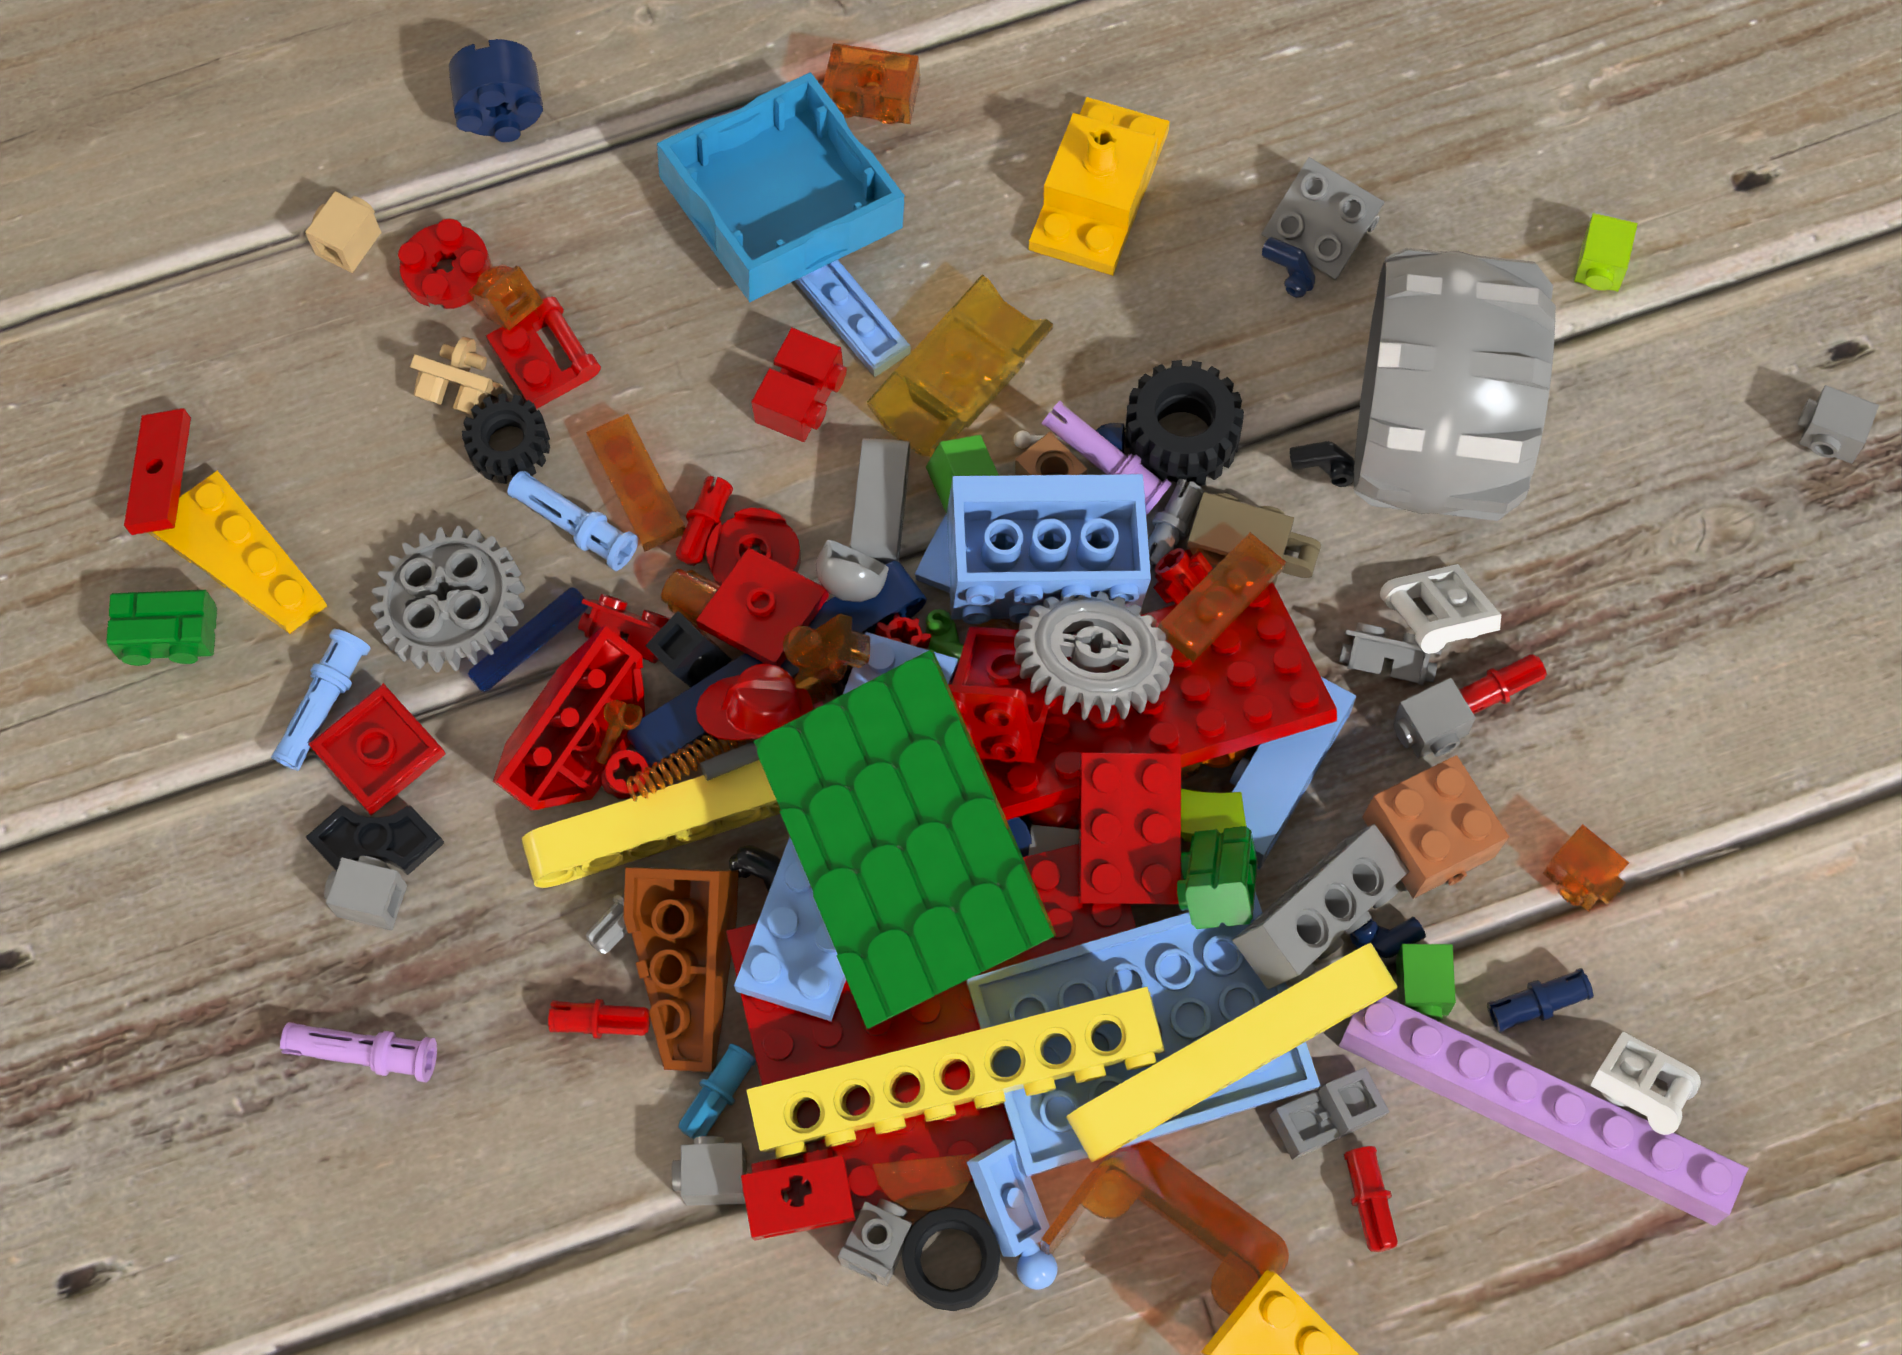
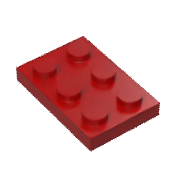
(1129, 828)

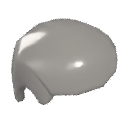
(849, 573)

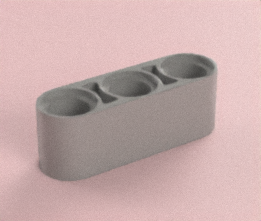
(881, 498)

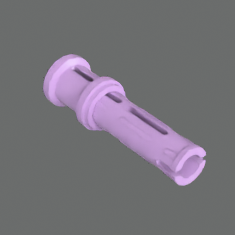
(1102, 452)
(380, 1052)

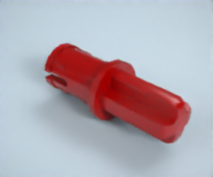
(703, 520)
(1503, 683)
(598, 1018)
(1371, 1199)

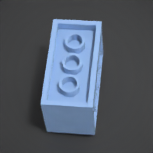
(1044, 537)

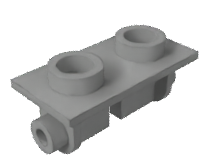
(1371, 648)

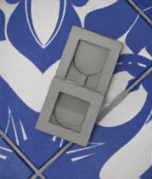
(1329, 1113)

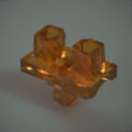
(825, 651)

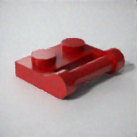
(531, 363)

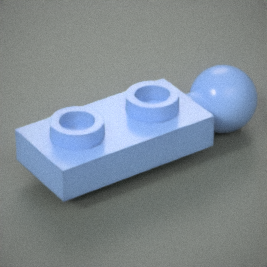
(1014, 1212)

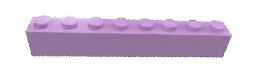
(1545, 1109)

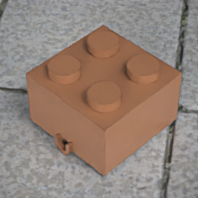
(1437, 825)

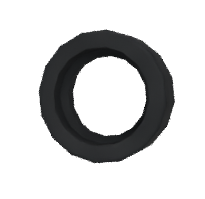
(955, 1219)

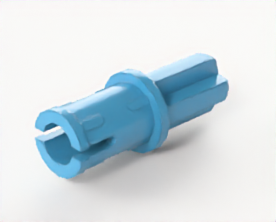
(716, 1092)

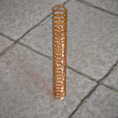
(698, 755)

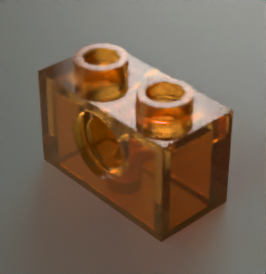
(892, 74)

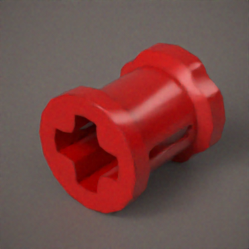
(631, 761)

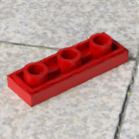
(157, 471)

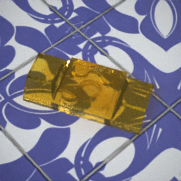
(957, 369)

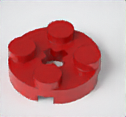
(441, 242)
(751, 528)

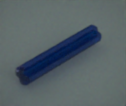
(528, 639)

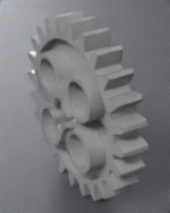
(447, 599)

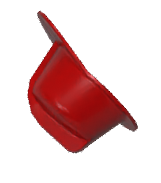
(751, 703)

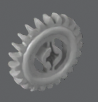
(1088, 675)

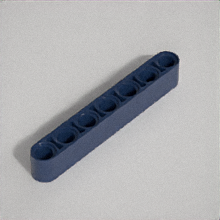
(676, 721)

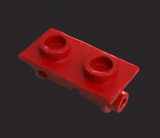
(613, 614)

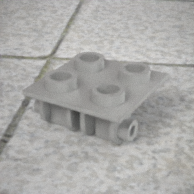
(1324, 217)

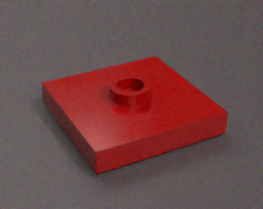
(760, 606)
(377, 749)

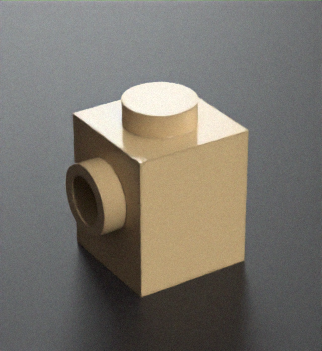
(343, 231)

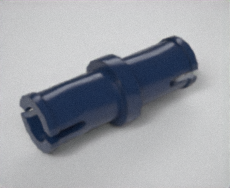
(1540, 1000)

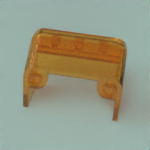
(1187, 1203)

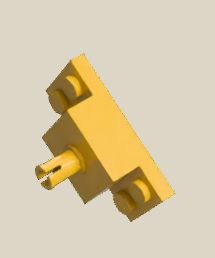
(1097, 184)

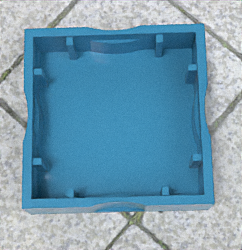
(780, 186)

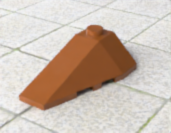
(683, 956)

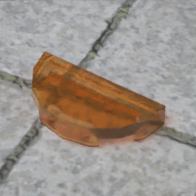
(924, 1182)

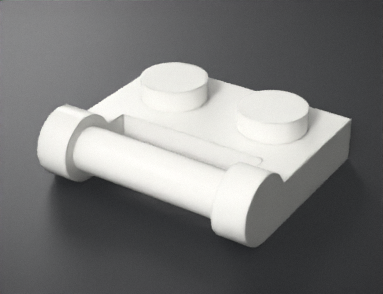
(1453, 599)
(1630, 1074)

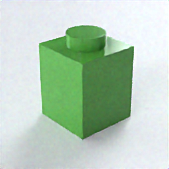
(958, 458)
(1426, 979)

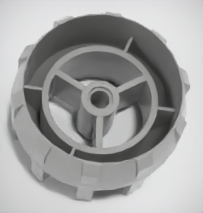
(1454, 384)

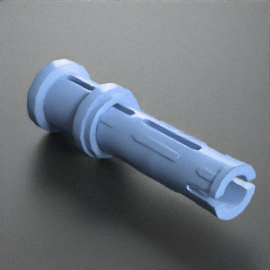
(589, 529)
(329, 680)

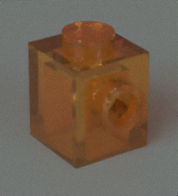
(1586, 870)

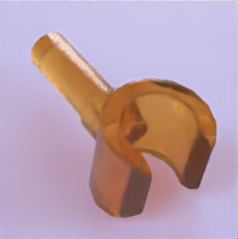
(617, 722)

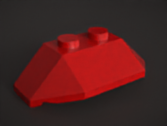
(556, 743)

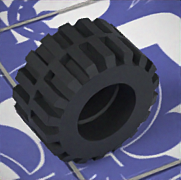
(1188, 391)

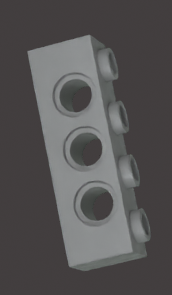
(1321, 908)

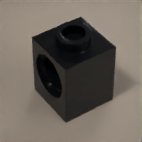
(687, 650)

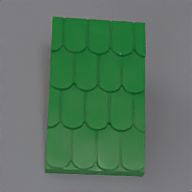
(902, 839)

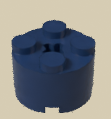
(495, 89)

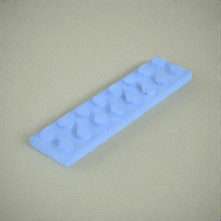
(791, 950)

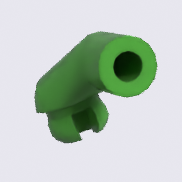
(943, 634)

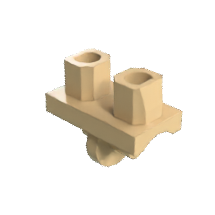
(435, 376)

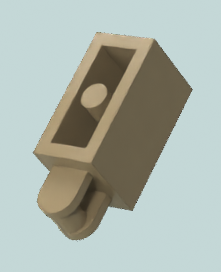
(1226, 521)

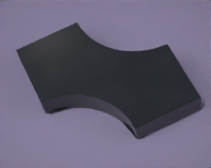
(395, 839)

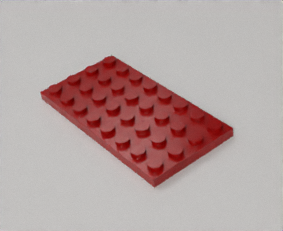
(1236, 695)

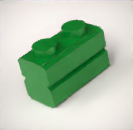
(161, 626)
(1219, 878)

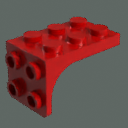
(995, 701)

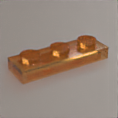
(636, 482)
(1221, 596)

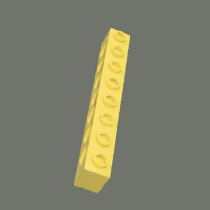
(777, 1103)

